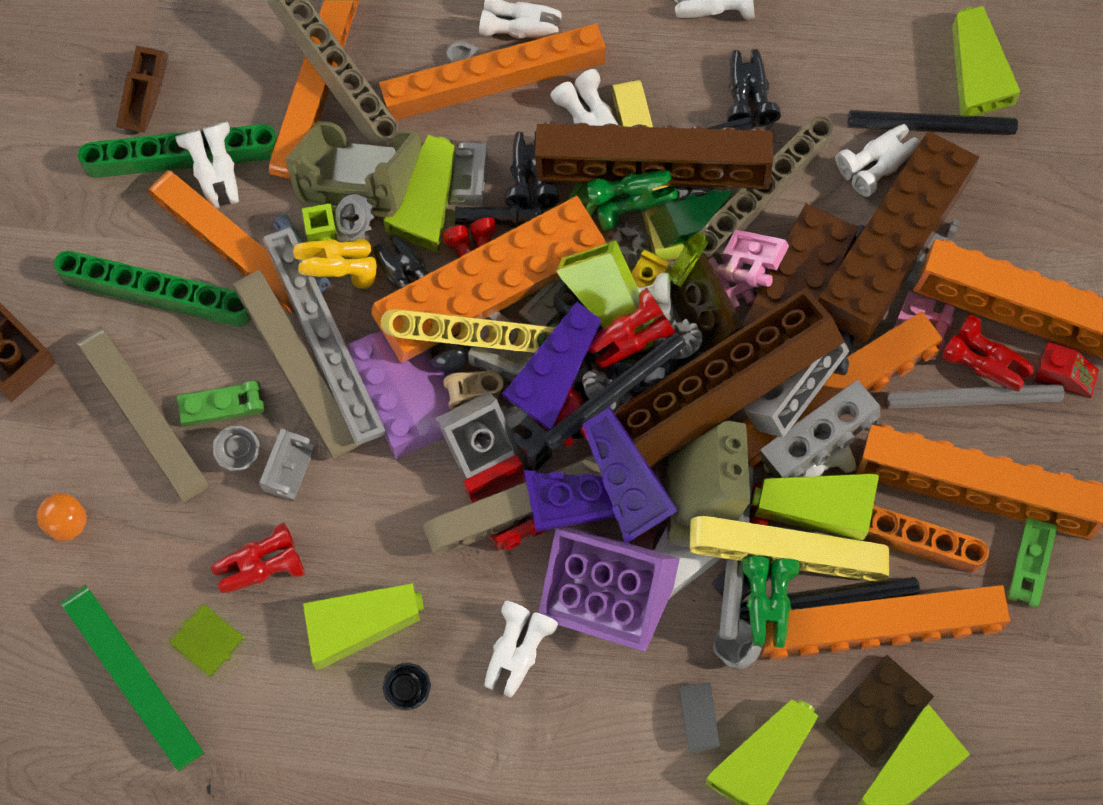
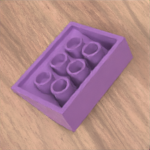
(403, 394)
(607, 587)

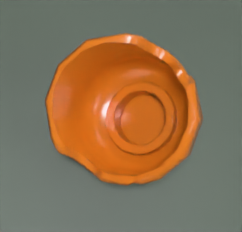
(61, 516)

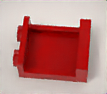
(496, 480)

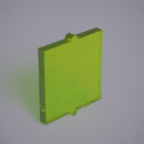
(687, 258)
(207, 640)

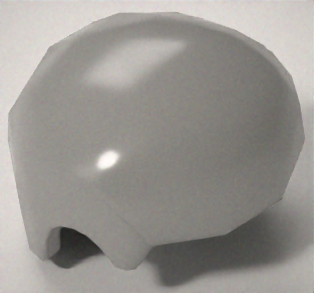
(236, 448)
(738, 652)

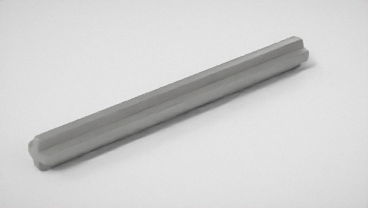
(974, 396)
(734, 584)

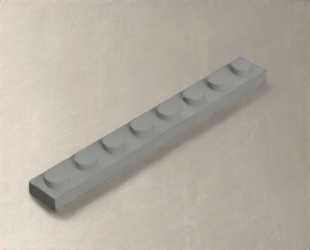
(324, 339)

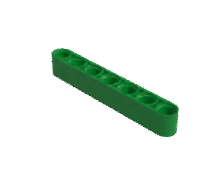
(164, 146)
(143, 279)
(132, 678)

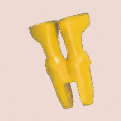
(337, 259)

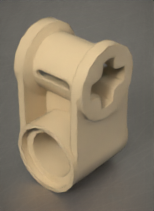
(468, 386)

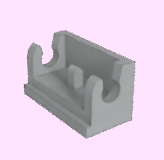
(469, 174)
(505, 362)
(286, 465)

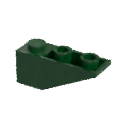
(682, 219)

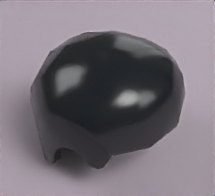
(448, 356)
(406, 686)

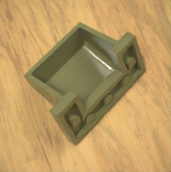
(708, 479)

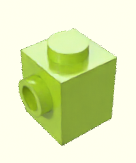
(319, 223)

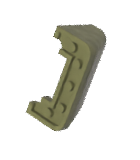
(329, 169)

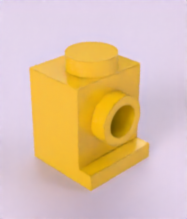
(651, 266)

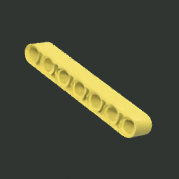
(633, 110)
(469, 333)
(814, 551)

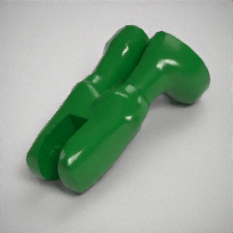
(637, 186)
(776, 608)

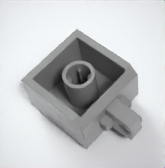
(493, 424)

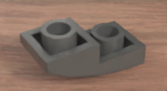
(699, 717)

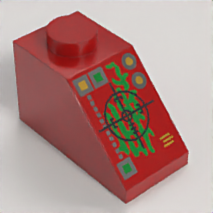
(1067, 368)

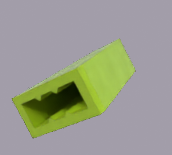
(981, 65)
(427, 196)
(602, 283)
(820, 503)
(357, 620)
(760, 763)
(917, 763)

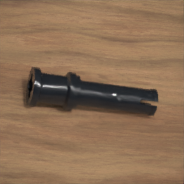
(513, 215)

